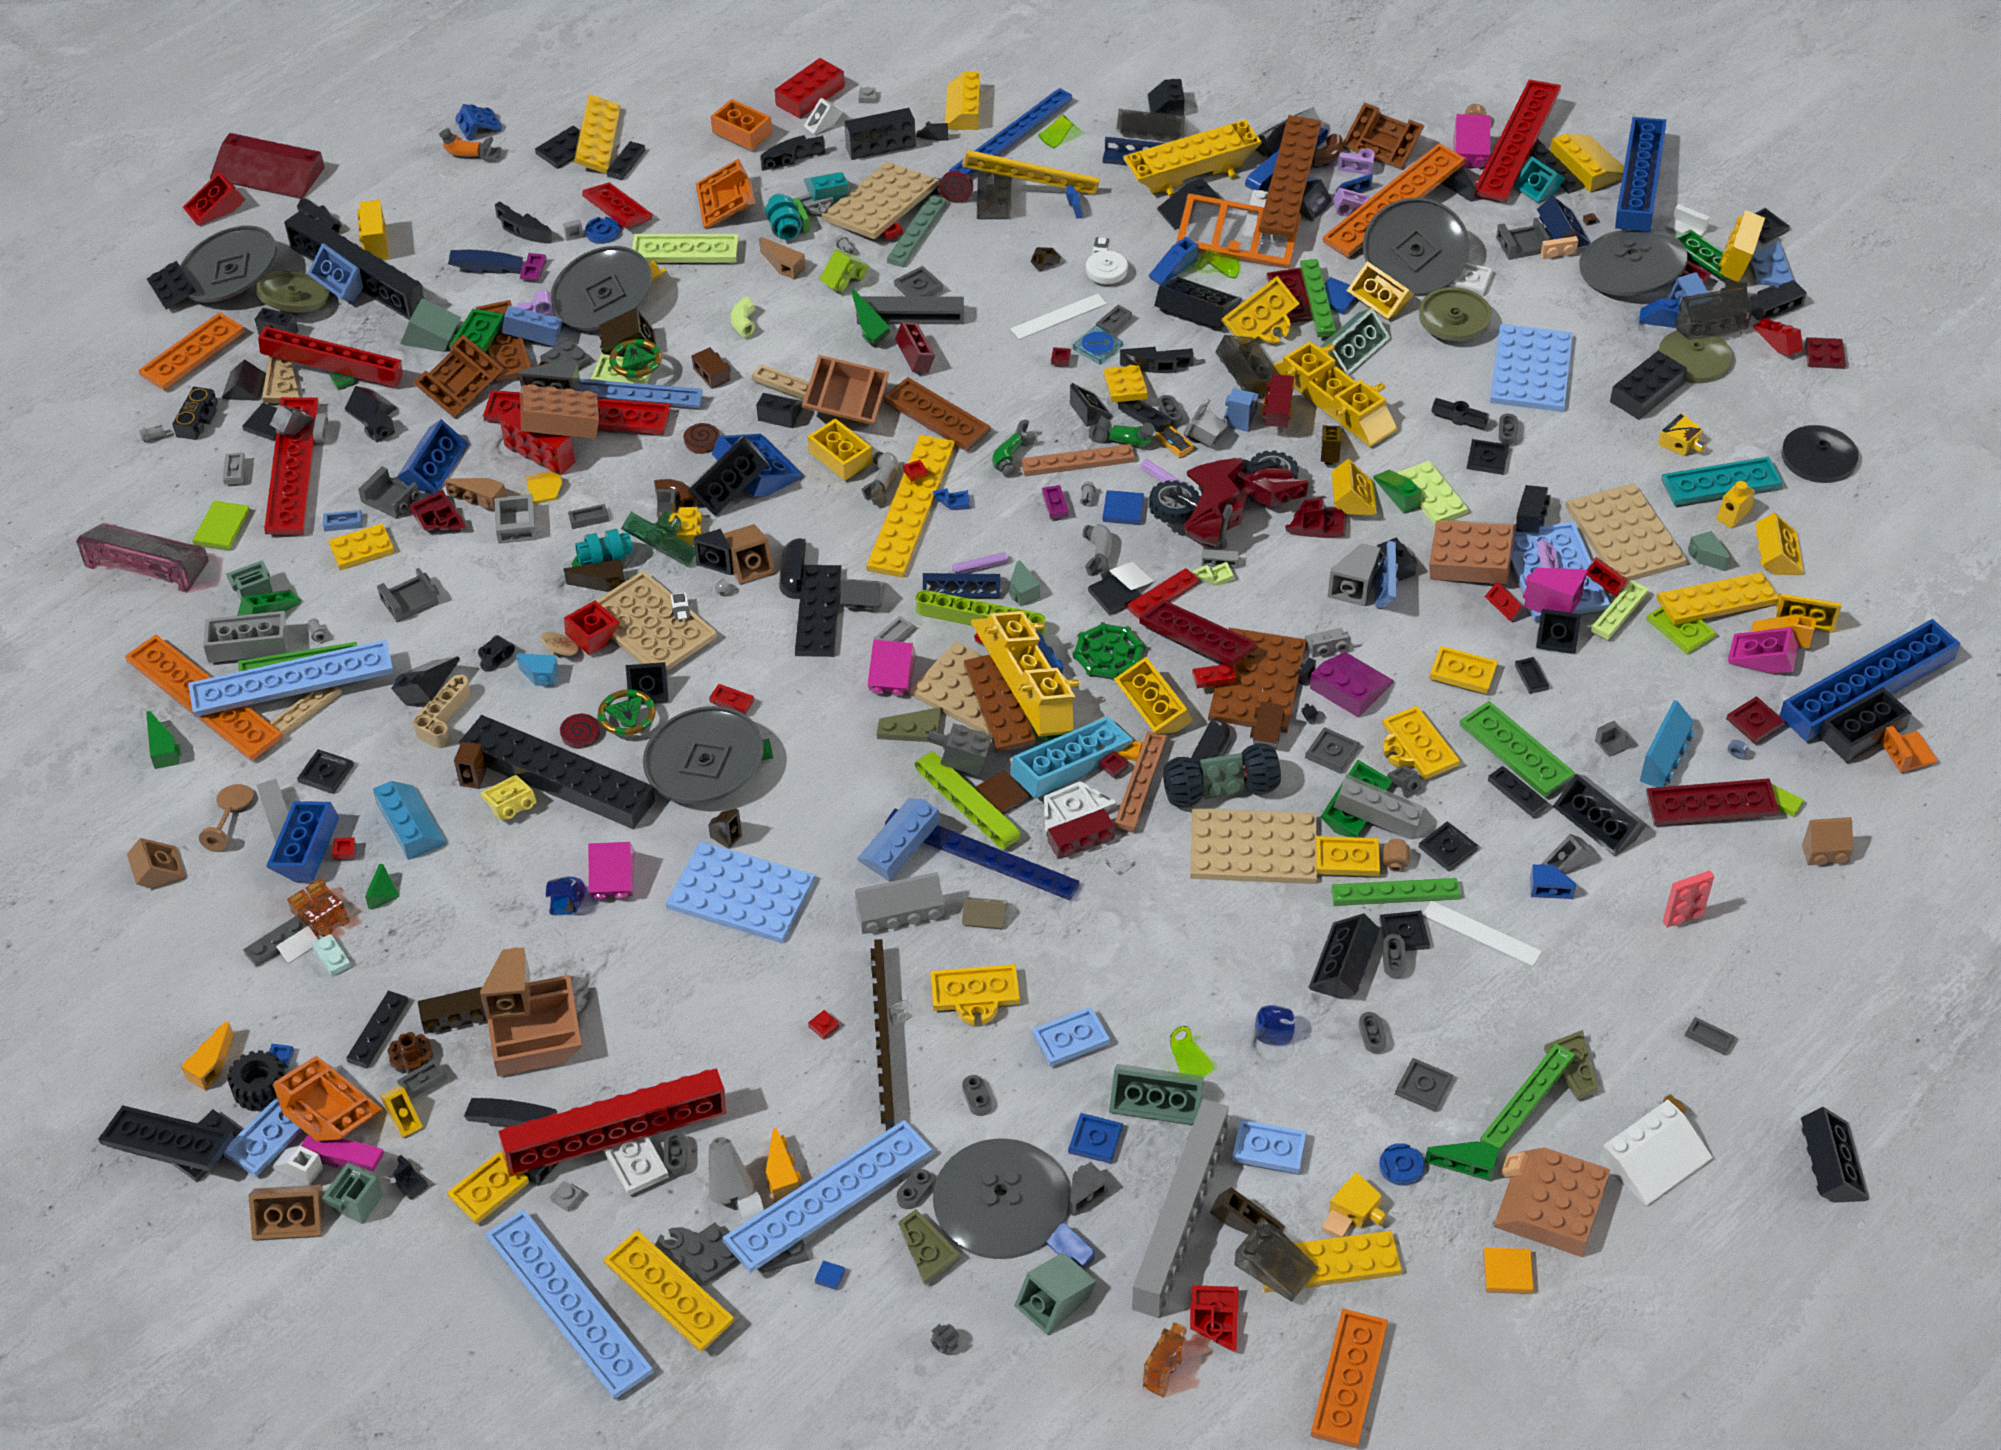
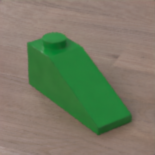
(871, 324)
(1400, 490)
(268, 602)
(162, 746)
(1468, 1158)

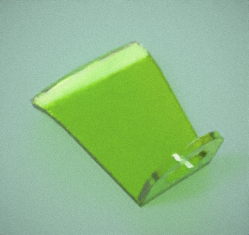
(1056, 131)
(1225, 265)
(1188, 1055)

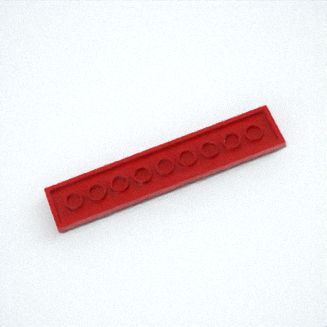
(1517, 140)
(613, 414)
(291, 474)

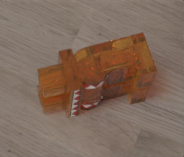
(318, 908)
(1164, 1359)

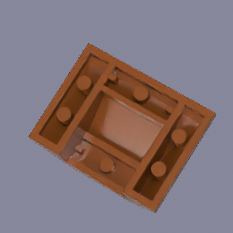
(1384, 135)
(459, 377)

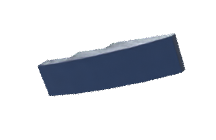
(483, 259)

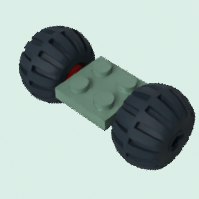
(1222, 775)

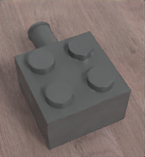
(963, 748)

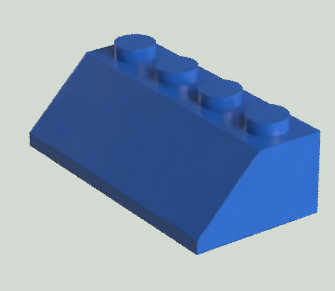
(433, 458)
(303, 840)

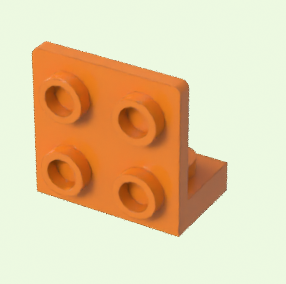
(1907, 750)

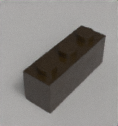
(451, 1010)

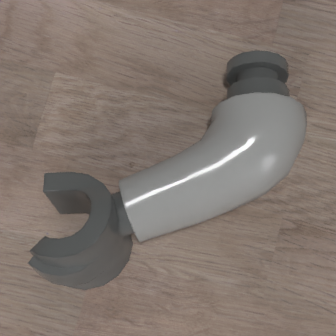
(888, 468)
(1102, 539)

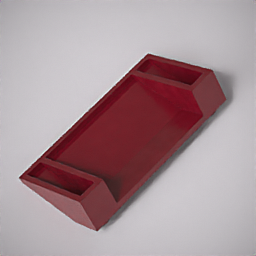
(268, 165)

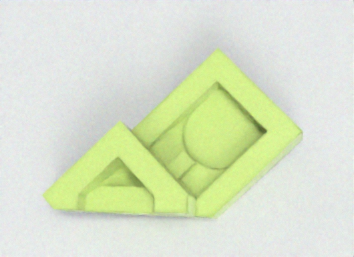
(1217, 575)

